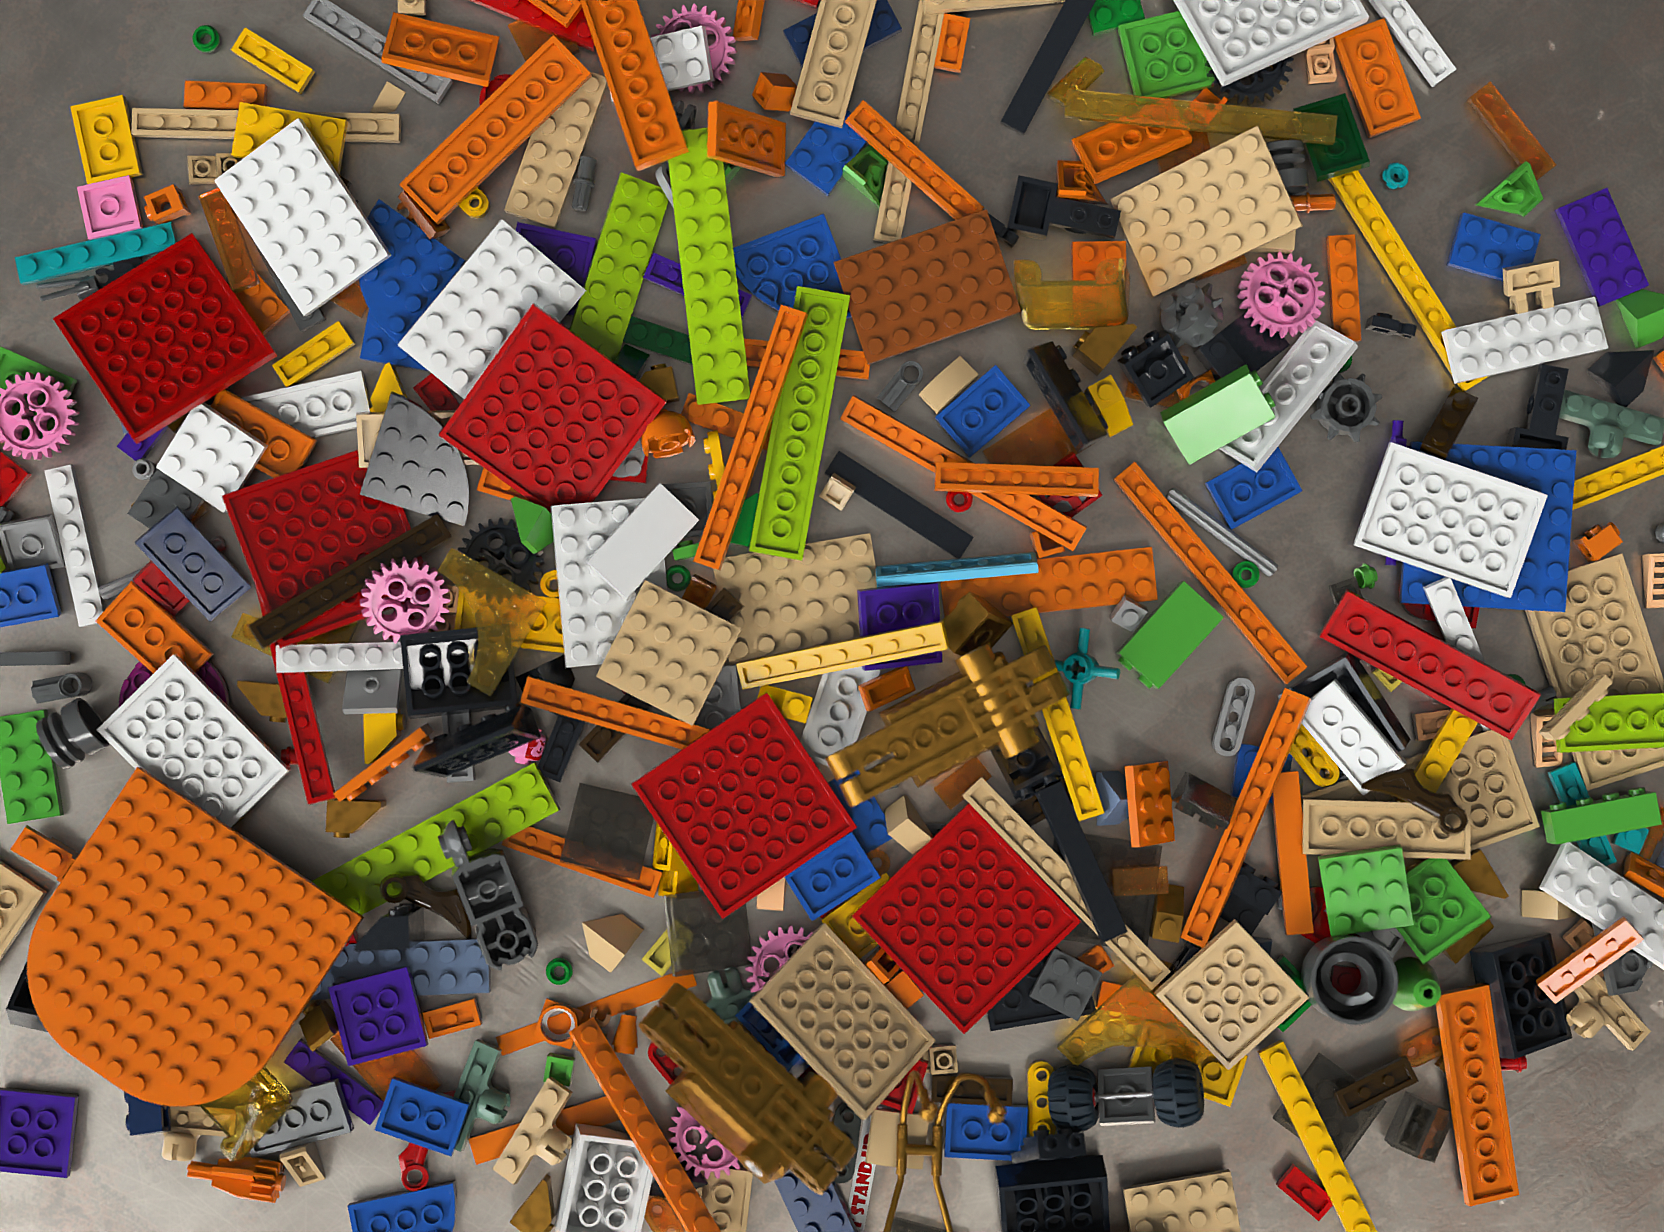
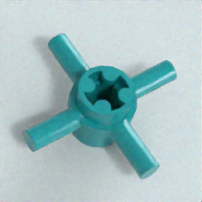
(1092, 667)

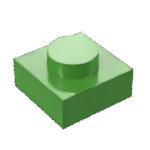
(685, 550)
(560, 1068)

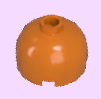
(667, 435)

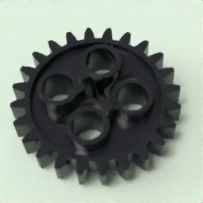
(1257, 89)
(510, 546)

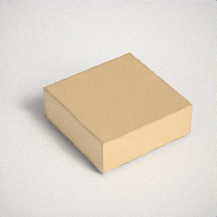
(837, 491)

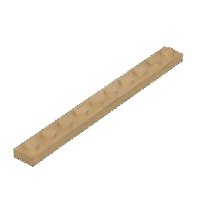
(909, 121)
(222, 124)
(1058, 877)

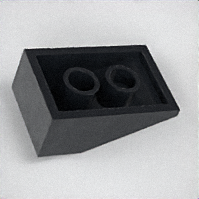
(1239, 346)

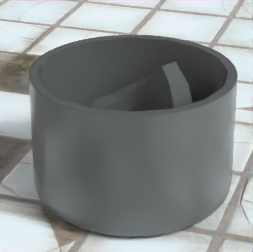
(1377, 982)

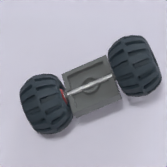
(1126, 1095)

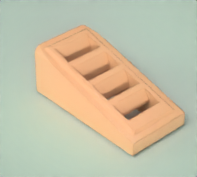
(1648, 580)
(1536, 725)

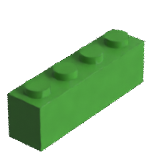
(1601, 816)

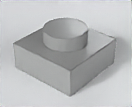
(1128, 613)

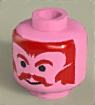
(530, 752)

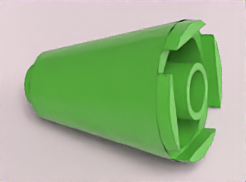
(1416, 985)

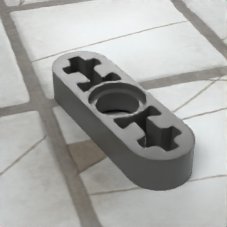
(34, 658)

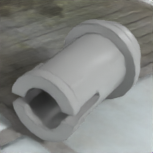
(140, 466)

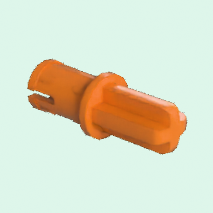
(1313, 202)

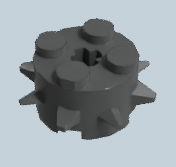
(1191, 315)
(1361, 405)

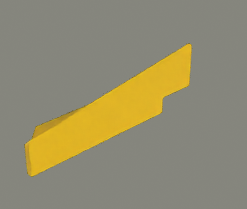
(676, 875)

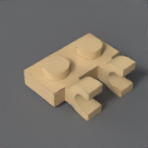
(1528, 278)

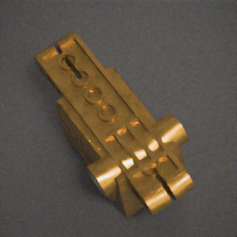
(953, 722)
(748, 1095)

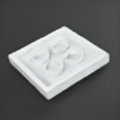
(211, 455)

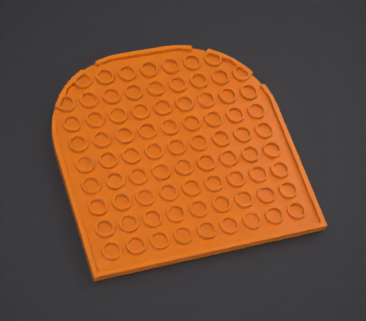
(179, 950)

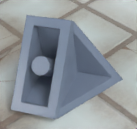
(1113, 795)

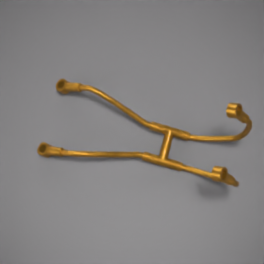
(929, 1112)

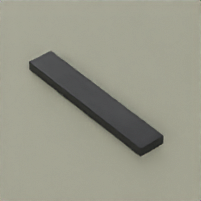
(1046, 64)
(901, 506)
(1081, 862)

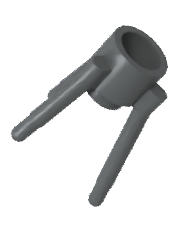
(83, 287)

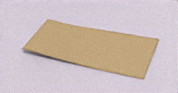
(388, 99)

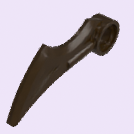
(1405, 786)
(445, 903)

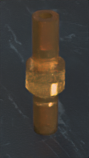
(1654, 835)

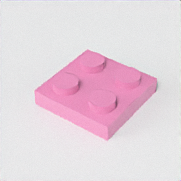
(110, 207)

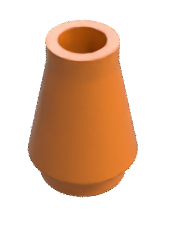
(626, 1035)

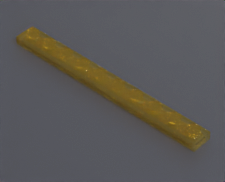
(1199, 116)

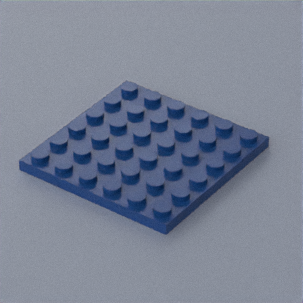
(1546, 564)

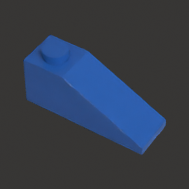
(772, 1040)

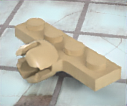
(1599, 1010)
(186, 1127)
(537, 1134)

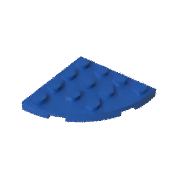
(788, 259)
(410, 278)
(408, 1211)

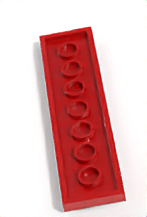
(1429, 664)

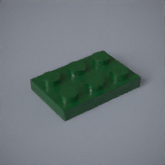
(1347, 152)

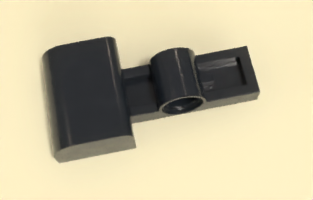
(1037, 208)
(1543, 412)

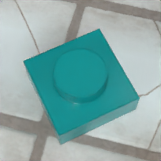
(1631, 840)

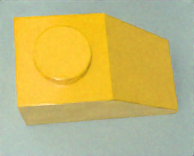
(387, 382)
(1110, 404)
(789, 703)
(380, 733)

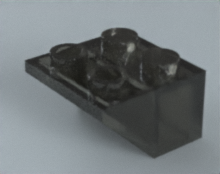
(1207, 801)
(1419, 1127)

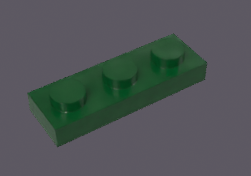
(658, 340)

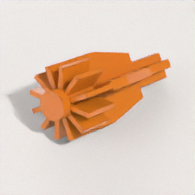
(243, 1178)

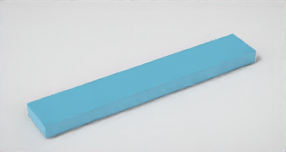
(956, 569)

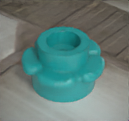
(1400, 170)

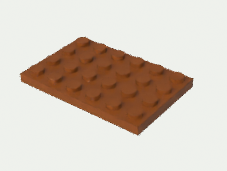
(927, 287)

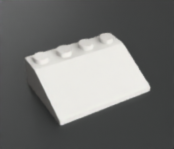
(603, 1183)

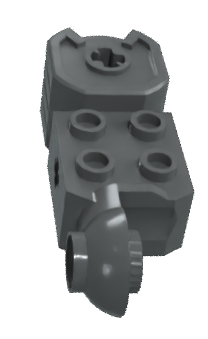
(490, 899)

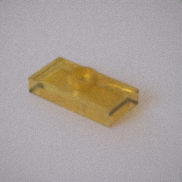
(1078, 78)

